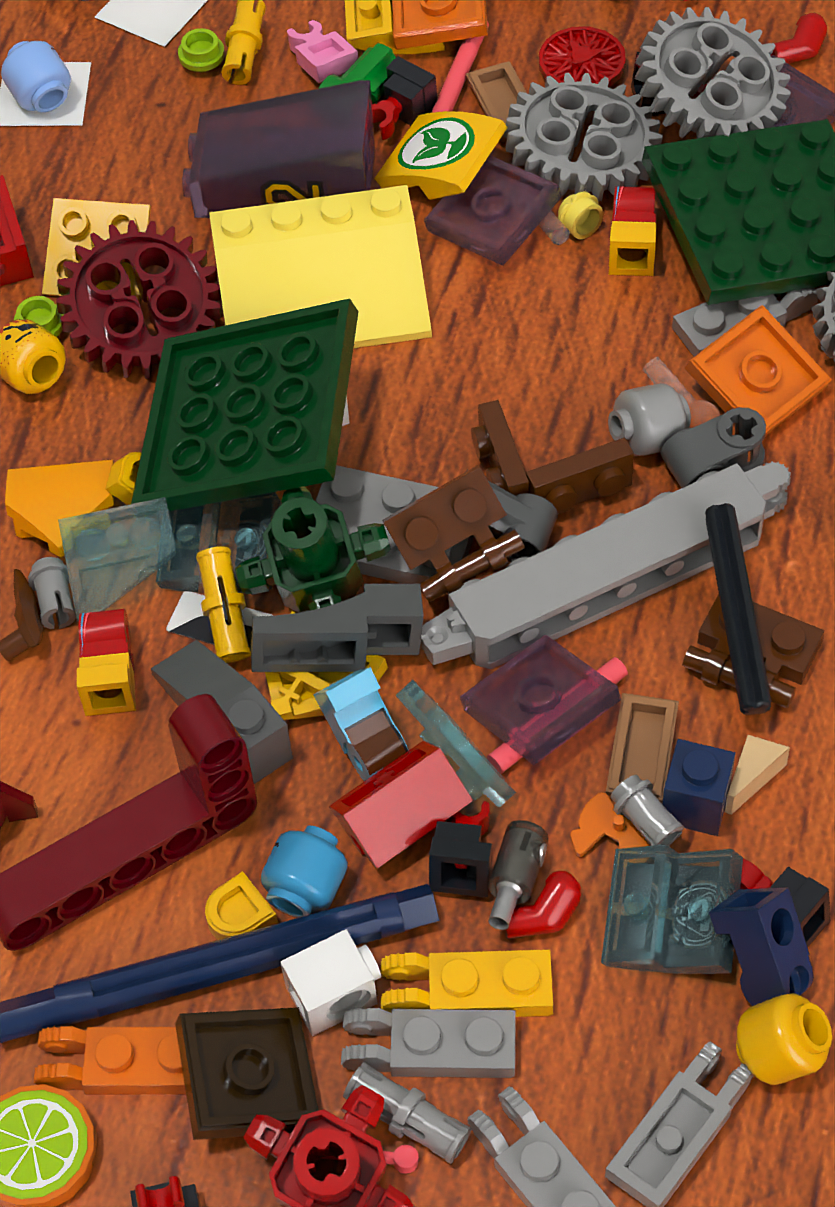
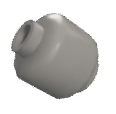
(648, 417)

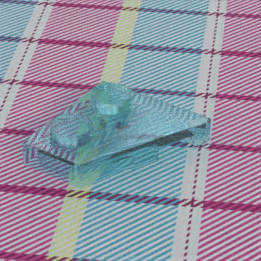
(115, 551)
(442, 731)

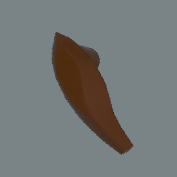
(28, 619)

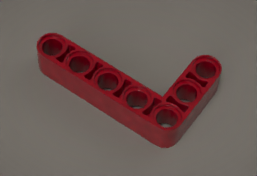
(138, 837)

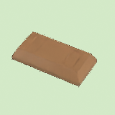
(496, 89)
(643, 741)

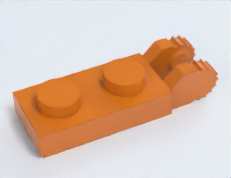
(114, 1060)

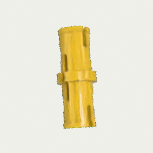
(243, 41)
(217, 570)

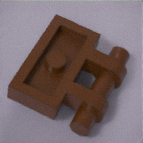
(445, 519)
(785, 644)

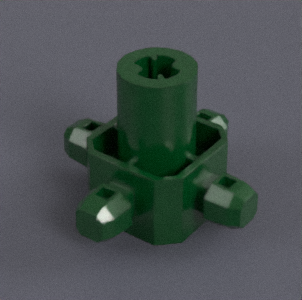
(311, 554)

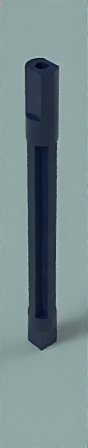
(212, 962)

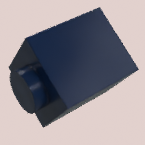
(698, 785)

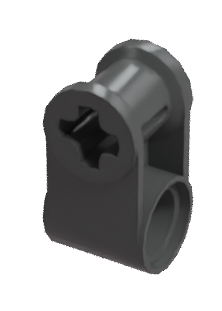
(713, 446)

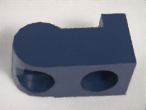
(766, 942)

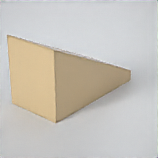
(756, 766)

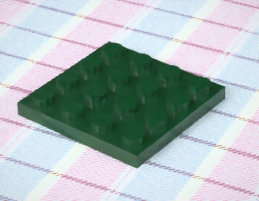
(751, 207)
(248, 408)

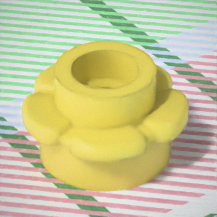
(581, 214)

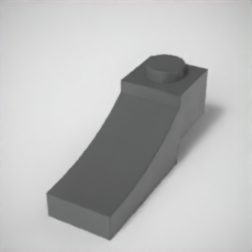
(339, 636)

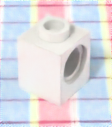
(331, 980)

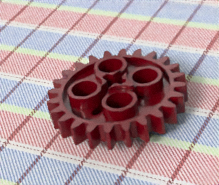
(95, 312)

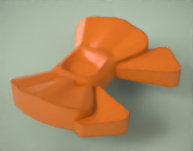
(600, 820)

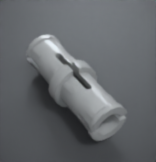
(412, 1115)

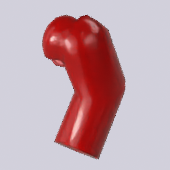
(806, 40)
(550, 910)

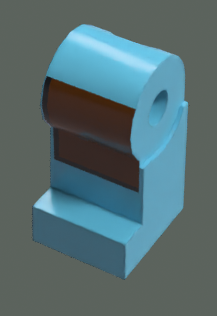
(361, 722)

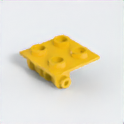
(71, 226)

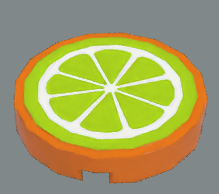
(43, 1146)

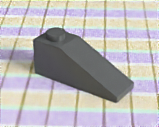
(200, 671)

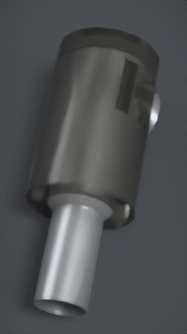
(516, 869)

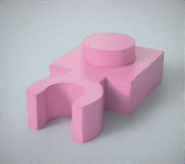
(320, 53)

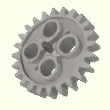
(689, 53)
(550, 123)

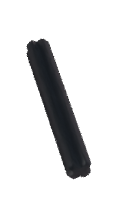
(738, 610)

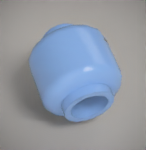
(36, 76)

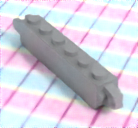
(600, 568)

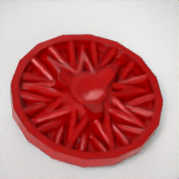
(581, 52)

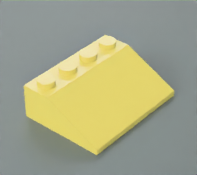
(323, 253)

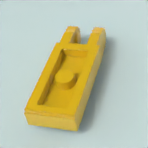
(473, 981)

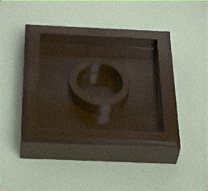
(242, 1068)

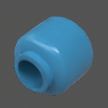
(304, 871)

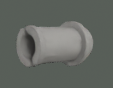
(50, 581)
(645, 811)

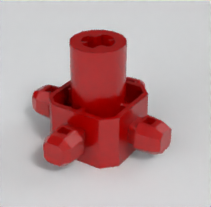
(325, 1135)

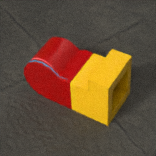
(633, 229)
(105, 662)

